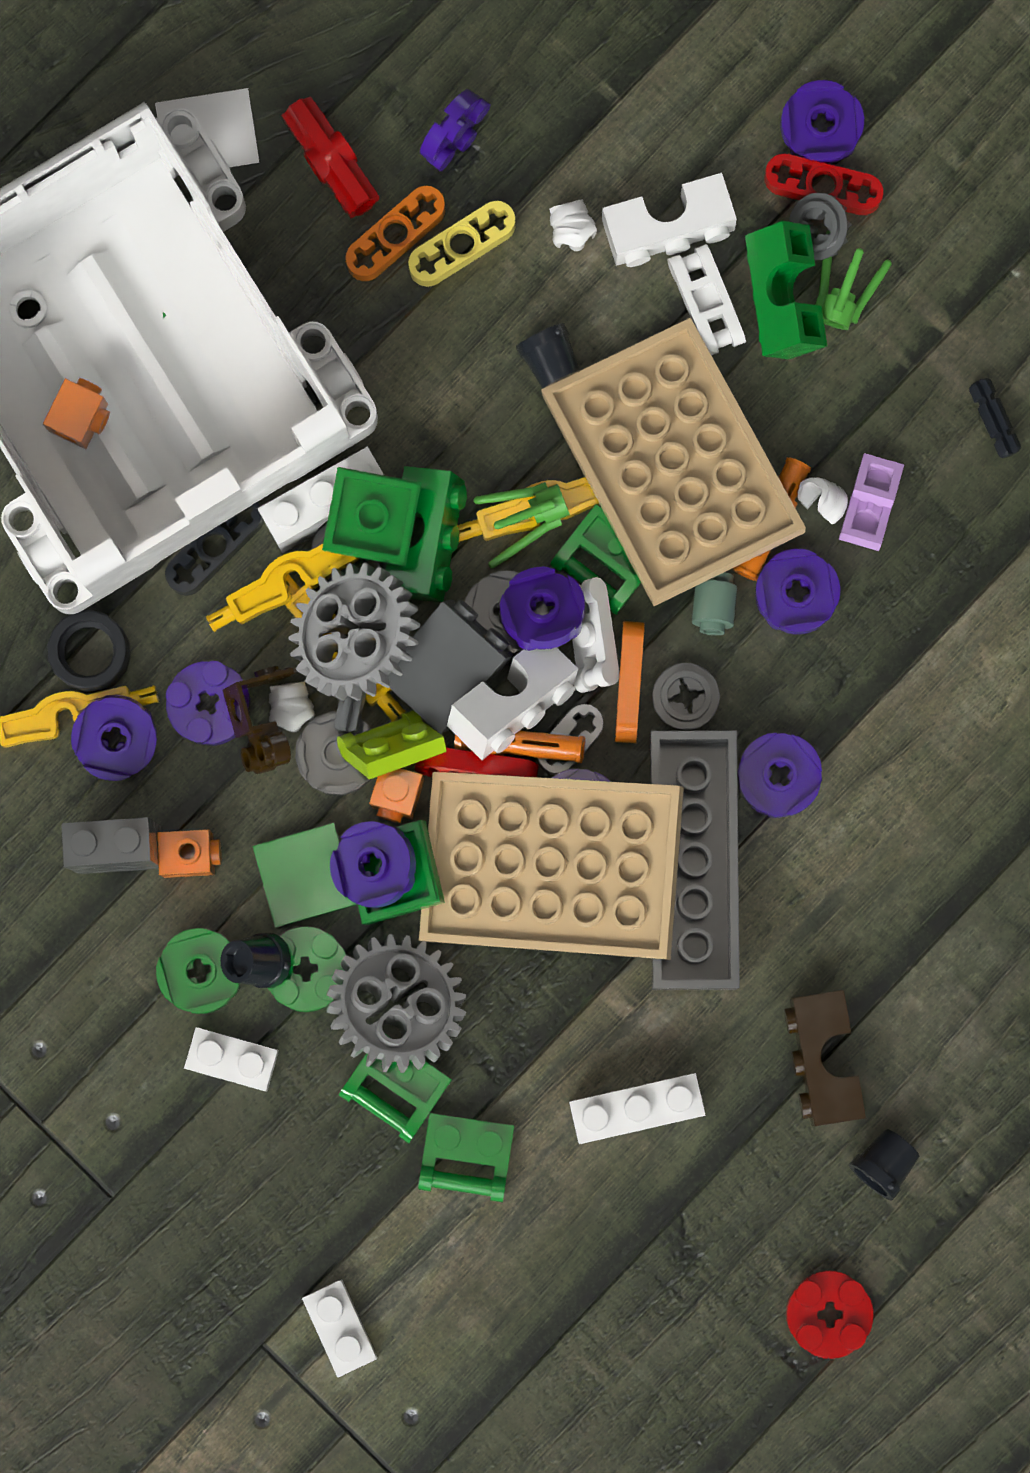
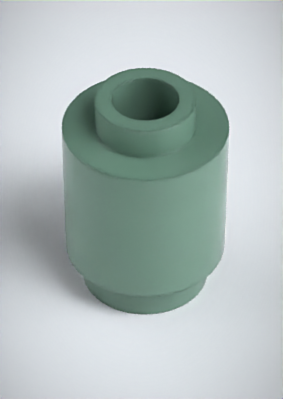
(715, 604)

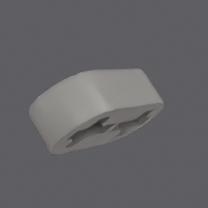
(567, 726)

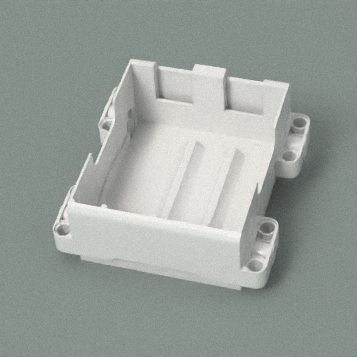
(197, 401)

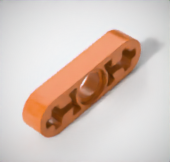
(367, 246)
(629, 682)

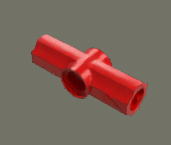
(330, 157)

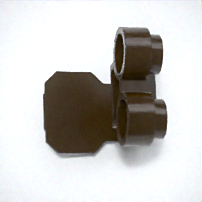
(266, 744)

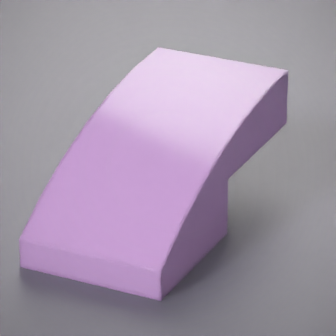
(871, 502)

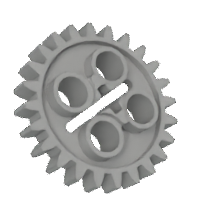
(354, 596)
(372, 973)

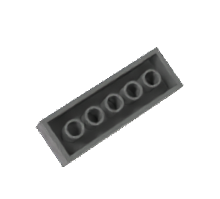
(707, 872)

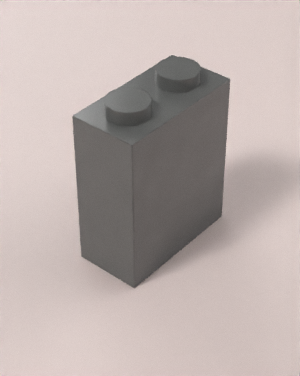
(448, 662)
(110, 845)

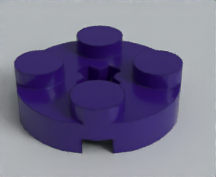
(838, 106)
(455, 130)
(812, 572)
(536, 630)
(184, 696)
(93, 750)
(780, 750)
(394, 875)

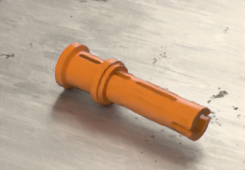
(564, 747)

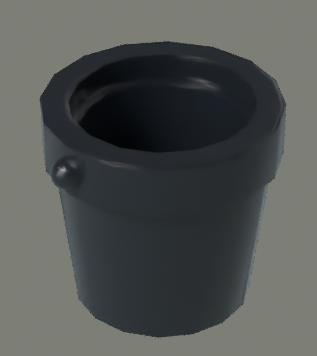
(549, 355)
(257, 960)
(885, 1164)

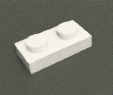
(231, 1059)
(339, 1328)

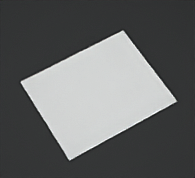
(225, 120)

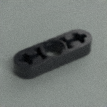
(202, 577)

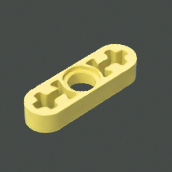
(492, 235)

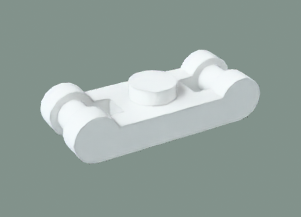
(706, 299)
(595, 640)

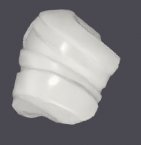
(572, 225)
(832, 499)
(290, 706)

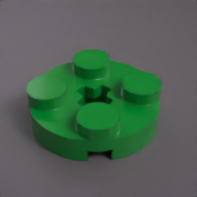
(321, 950)
(178, 960)

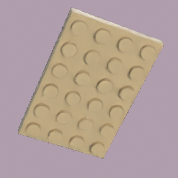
(673, 461)
(554, 864)

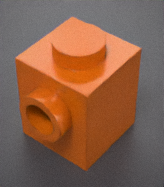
(77, 412)
(397, 794)
(188, 853)

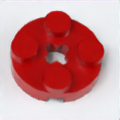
(811, 1296)

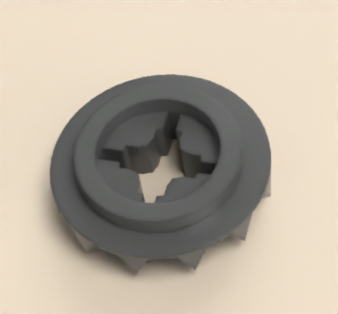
(817, 207)
(696, 679)

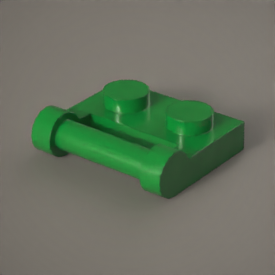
(601, 542)
(418, 1087)
(466, 1142)

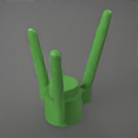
(839, 306)
(546, 507)

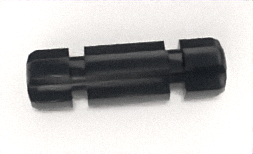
(995, 418)

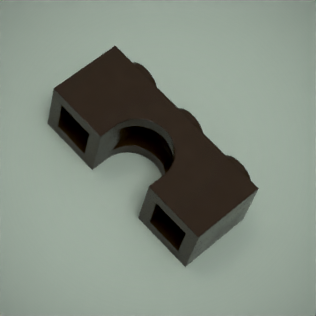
(826, 1097)

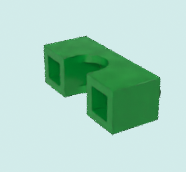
(775, 260)
(428, 562)

